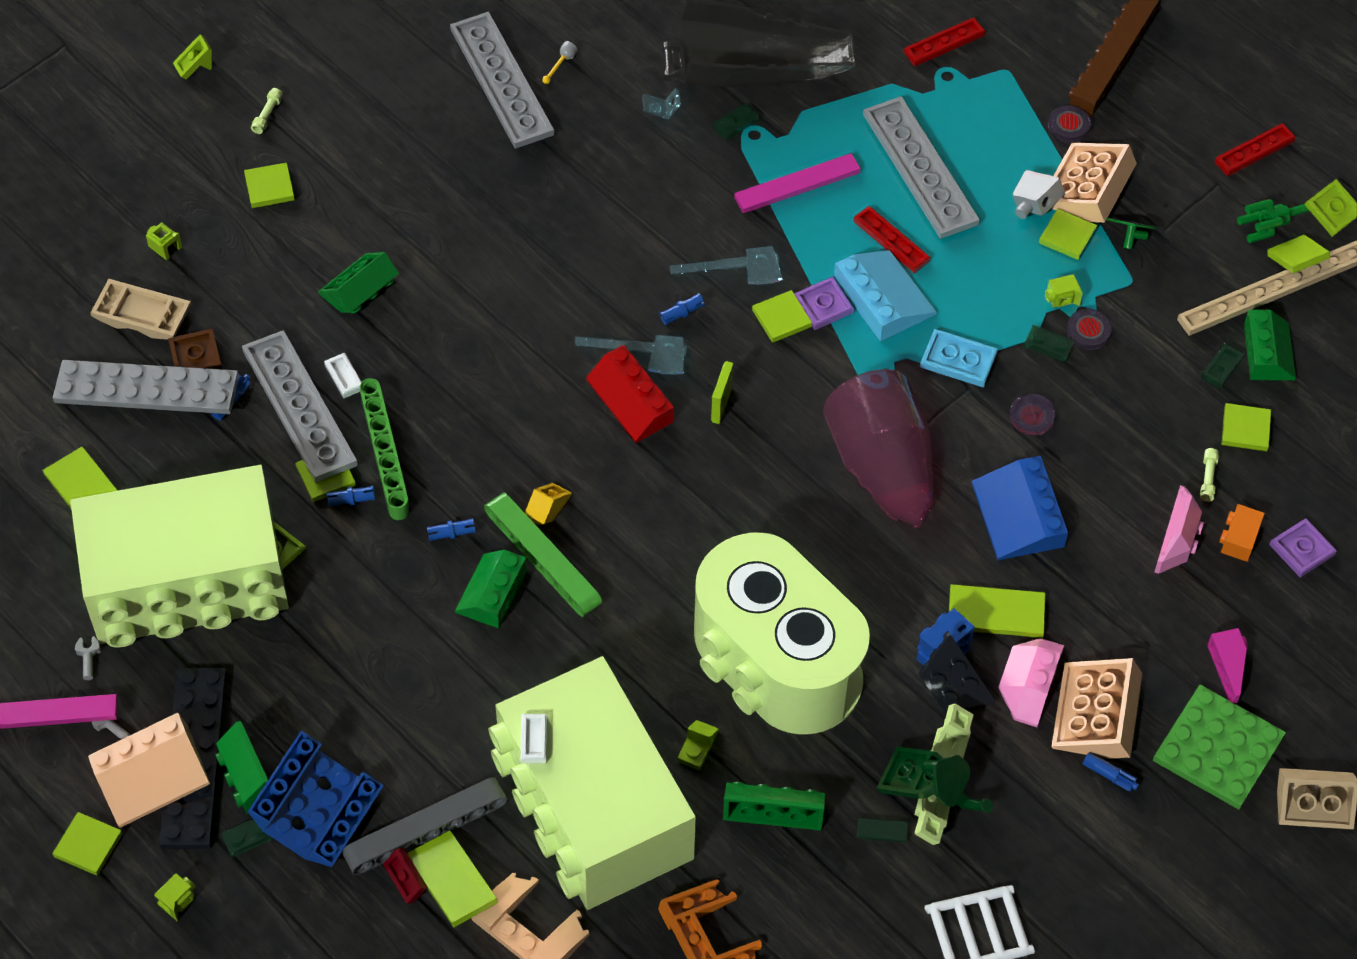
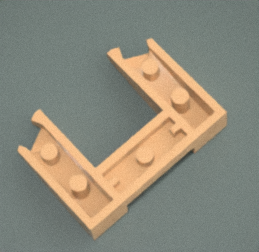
(516, 937)

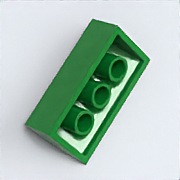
(773, 806)

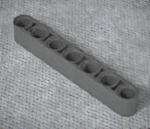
(424, 825)

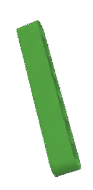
(384, 457)
(543, 554)

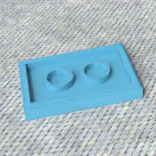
(958, 358)

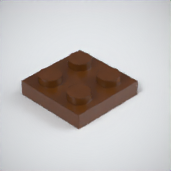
(195, 350)

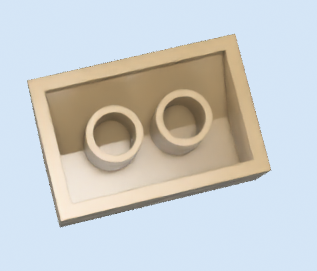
(1317, 798)

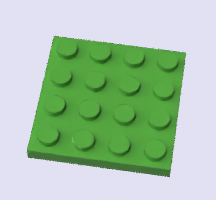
(1219, 746)

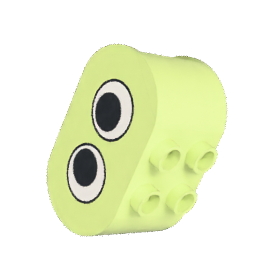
(779, 634)

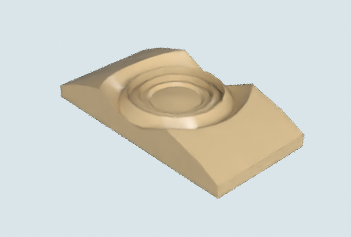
(140, 310)

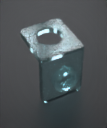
(659, 106)

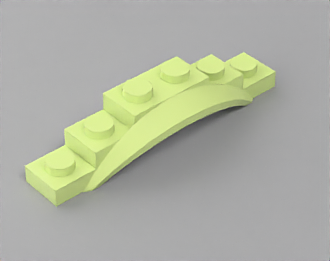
(948, 741)

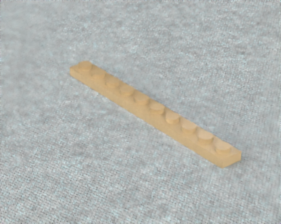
(1266, 291)

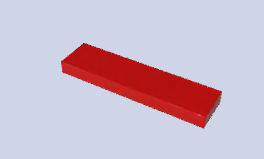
(944, 41)
(1255, 149)
(891, 239)

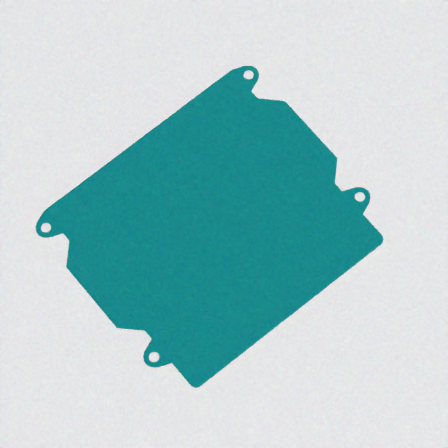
(979, 280)

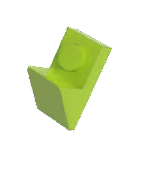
(194, 55)
(697, 745)

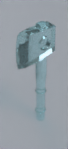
(761, 265)
(665, 352)

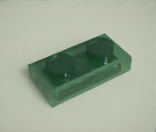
(735, 122)
(1049, 343)
(1222, 366)
(244, 837)

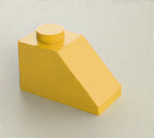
(546, 503)

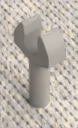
(87, 654)
(112, 726)

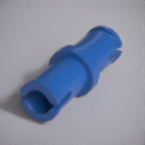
(682, 309)
(351, 496)
(451, 529)

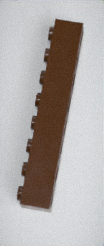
(1112, 54)

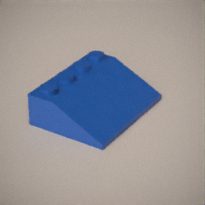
(1020, 509)

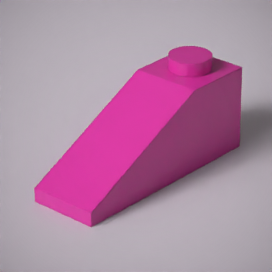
(1229, 655)

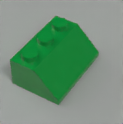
(359, 282)
(1268, 346)
(493, 587)
(242, 765)

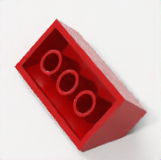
(630, 394)

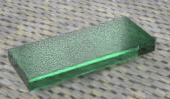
(882, 830)

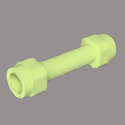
(260, 123)
(1208, 489)

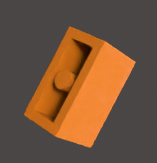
(1242, 532)

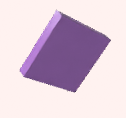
(824, 303)
(1303, 547)

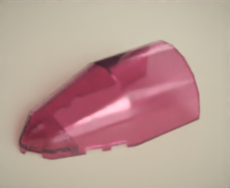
(885, 442)

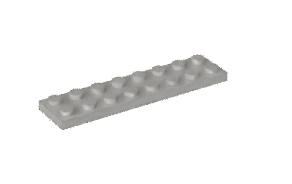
(502, 80)
(921, 167)
(146, 386)
(299, 406)

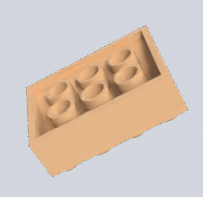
(1093, 178)
(1098, 708)
(149, 769)

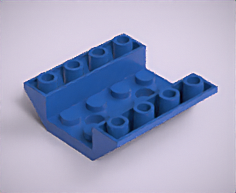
(327, 814)

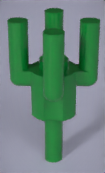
(1269, 217)

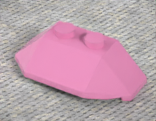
(1180, 532)
(1029, 678)

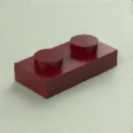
(405, 875)

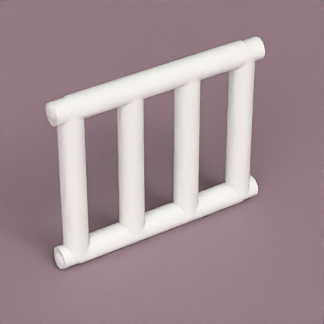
(982, 898)

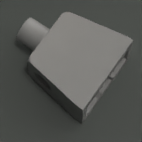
(1036, 193)

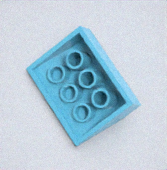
(882, 292)

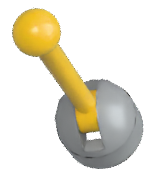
(567, 51)

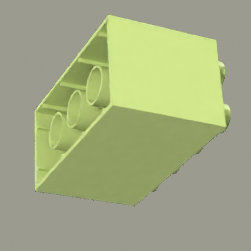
(178, 556)
(604, 788)

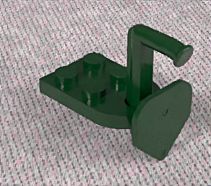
(925, 773)

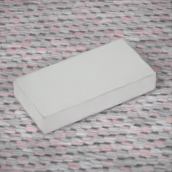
(343, 375)
(533, 738)

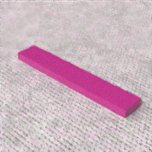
(797, 183)
(58, 711)

